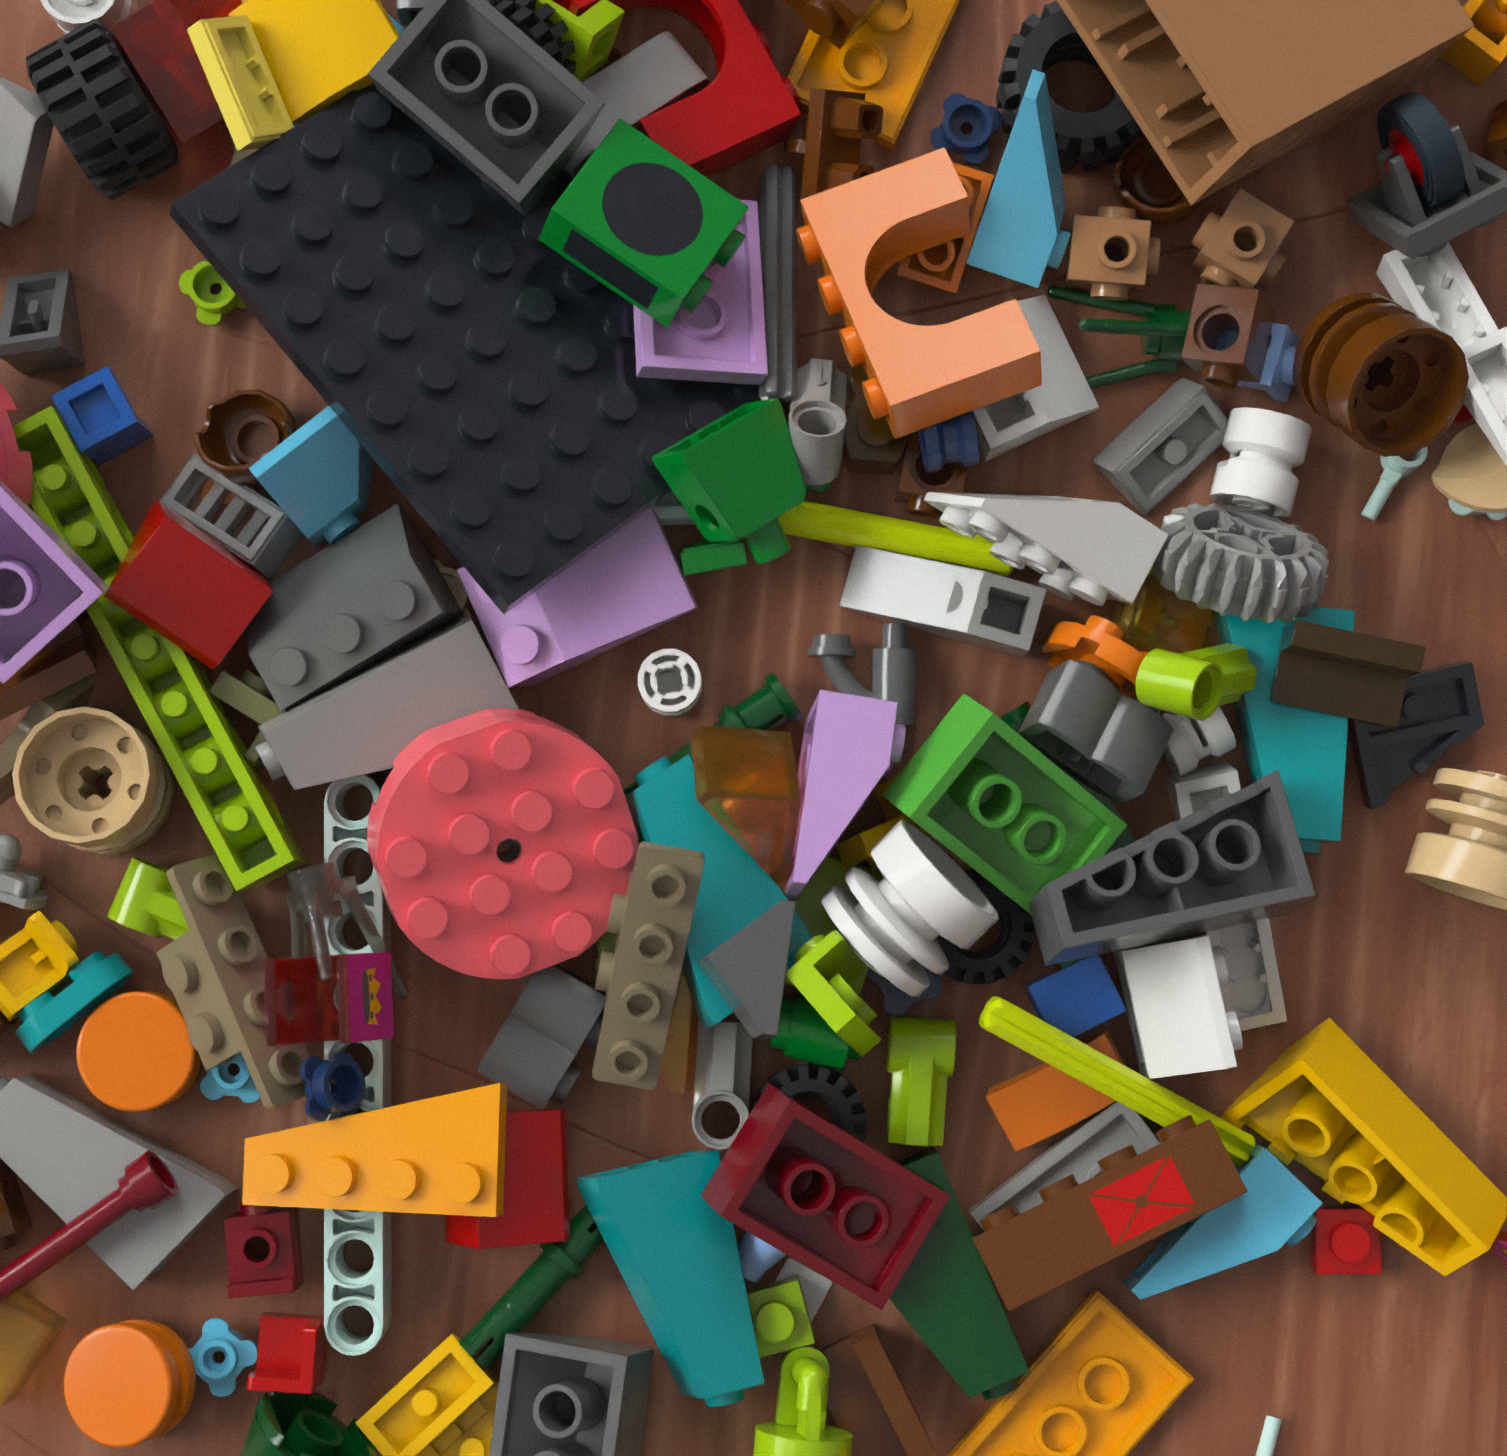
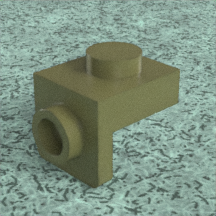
(251, 698)

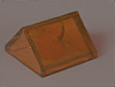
(750, 790)

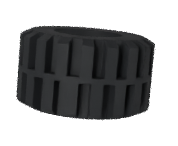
(102, 109)
(1079, 136)

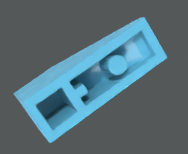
(1027, 198)
(1258, 1223)

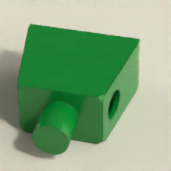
(738, 477)

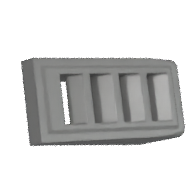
(266, 536)

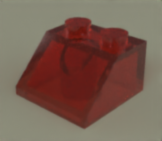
(168, 65)

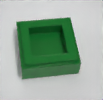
(710, 556)

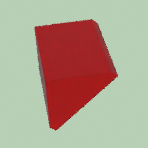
(187, 586)
(533, 1187)

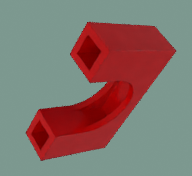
(744, 105)

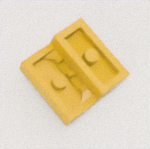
(319, 47)
(436, 1408)

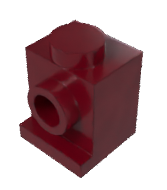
(281, 1269)

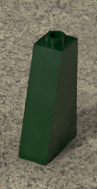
(953, 1300)

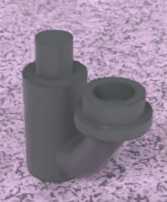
(892, 669)

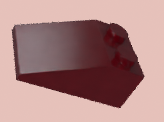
(824, 1197)

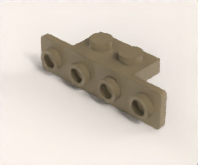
(646, 963)
(221, 982)

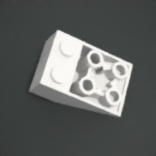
(1073, 542)

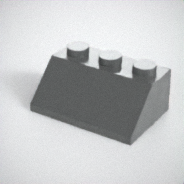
(488, 96)
(348, 609)
(570, 1396)

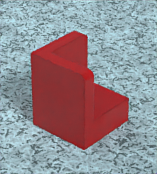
(289, 1353)

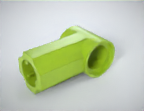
(1195, 680)
(148, 902)
(919, 1063)

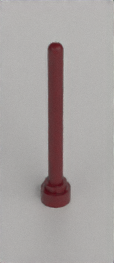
(144, 1185)

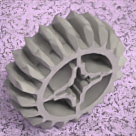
(1241, 563)

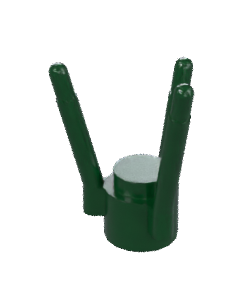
(1160, 333)

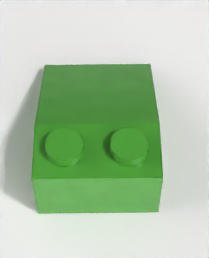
(1001, 803)

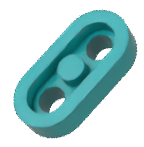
(51, 1016)

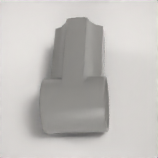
(818, 420)
(722, 1074)

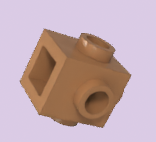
(1241, 244)
(1087, 260)

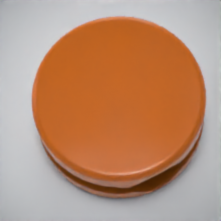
(137, 1052)
(129, 1382)

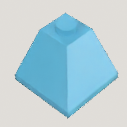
(319, 478)

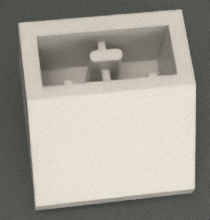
(1037, 411)
(1178, 1006)

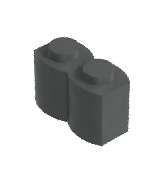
(1096, 730)
(544, 1036)

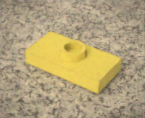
(240, 80)

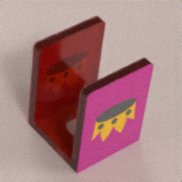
(303, 1006)

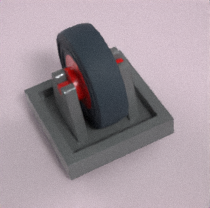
(1428, 181)

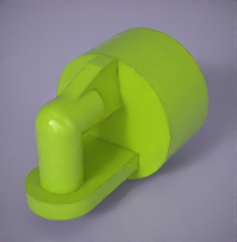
(801, 1411)

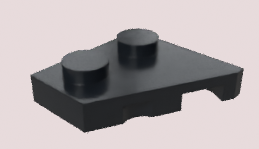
(1437, 711)

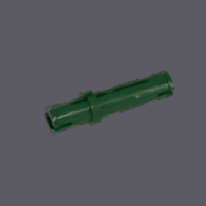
(534, 1289)

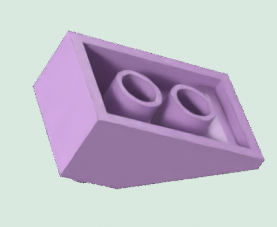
(40, 584)
(588, 608)
(842, 758)

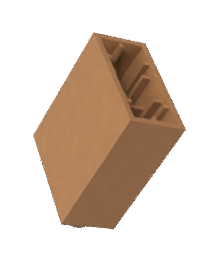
(1253, 79)

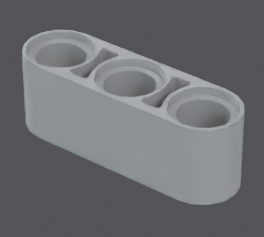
(638, 86)

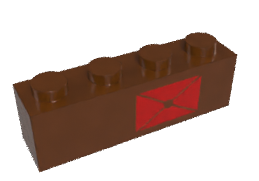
(1108, 1214)

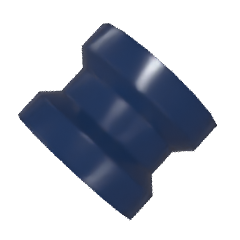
(950, 443)

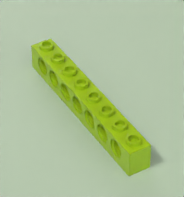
(161, 676)

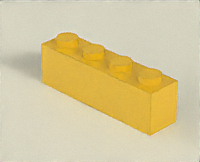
(1372, 1148)

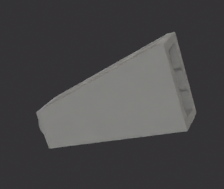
(381, 709)
(75, 1160)

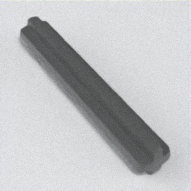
(779, 280)

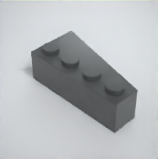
(1189, 877)

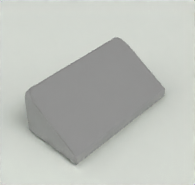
(23, 150)
(1163, 445)

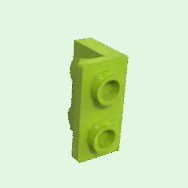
(823, 977)

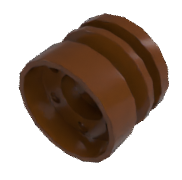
(1380, 374)

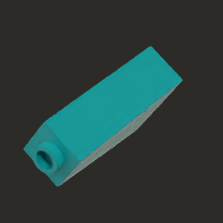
(1298, 743)
(732, 882)
(680, 1270)

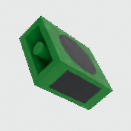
(645, 224)

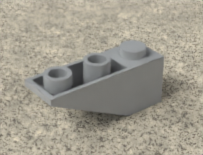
(944, 599)

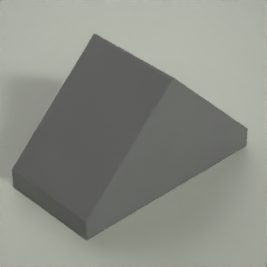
(41, 323)
(752, 969)

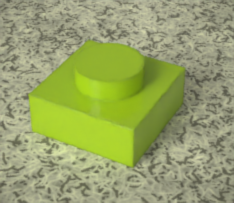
(780, 1316)

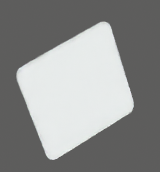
(813, 1284)

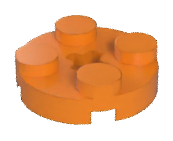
(1099, 644)

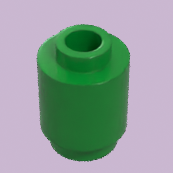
(808, 1036)

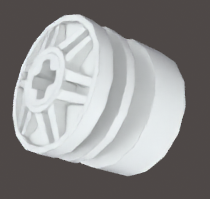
(898, 919)

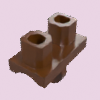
(834, 139)

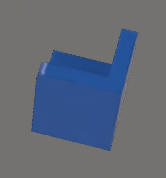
(101, 416)
(1075, 996)

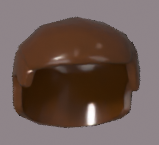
(1148, 187)
(242, 432)

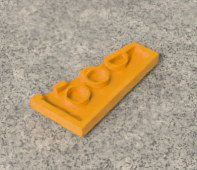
(402, 1158)

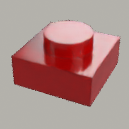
(1345, 1241)

